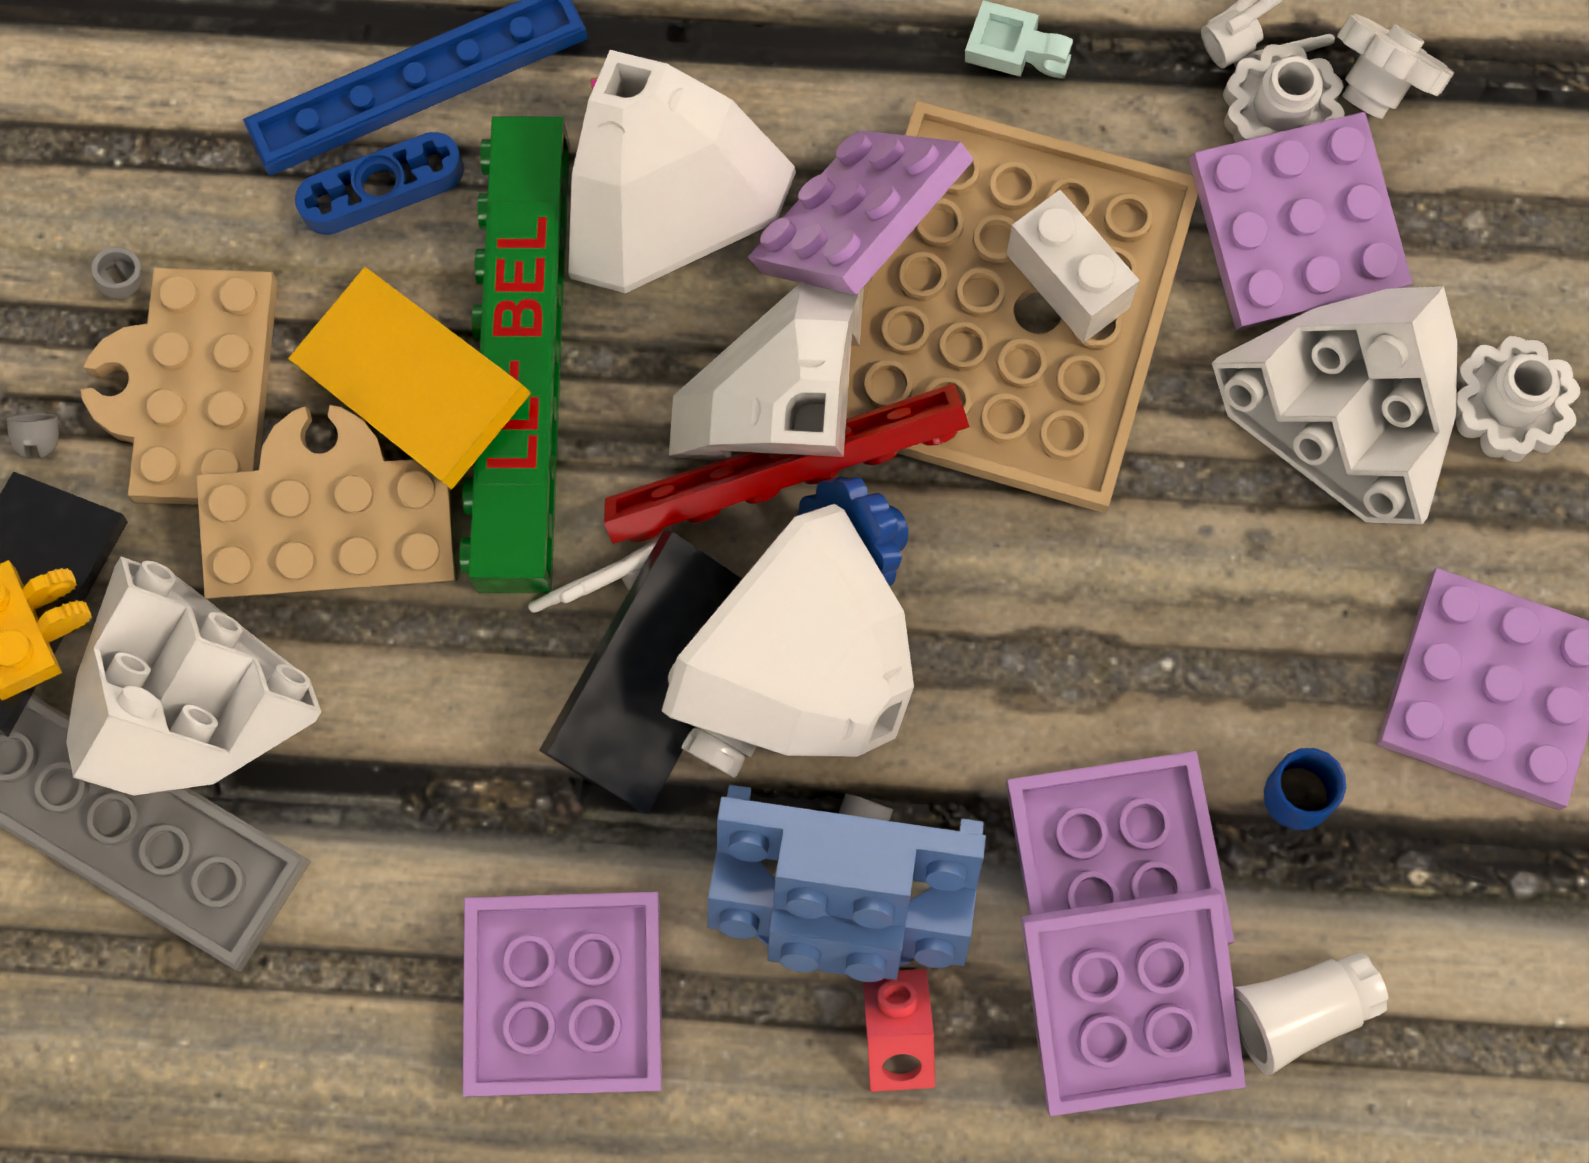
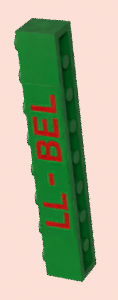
(522, 334)

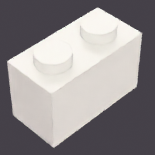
(1071, 266)

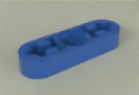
(356, 172)

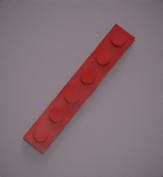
(757, 476)

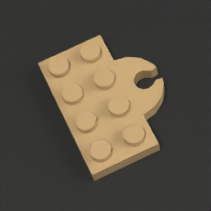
(192, 380)
(323, 517)

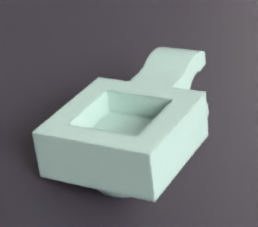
(1009, 38)

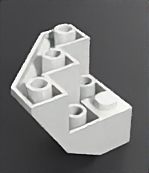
(665, 175)
(775, 384)
(1355, 398)
(801, 650)
(176, 689)

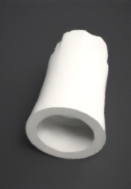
(1307, 1009)

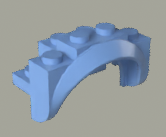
(843, 888)

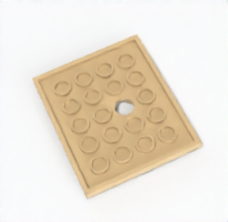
(943, 306)

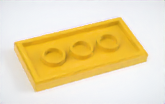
(409, 377)

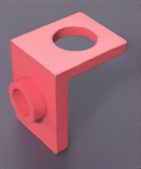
(896, 1024)

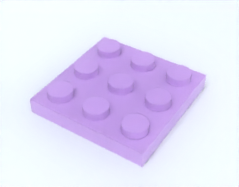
(859, 209)
(1299, 220)
(1493, 690)
(1114, 834)
(562, 994)
(1133, 1001)

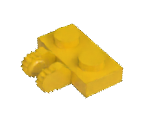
(24, 638)

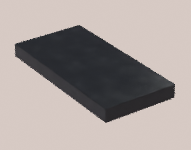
(48, 532)
(614, 716)

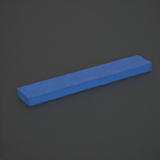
(412, 81)

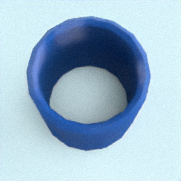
(1324, 767)

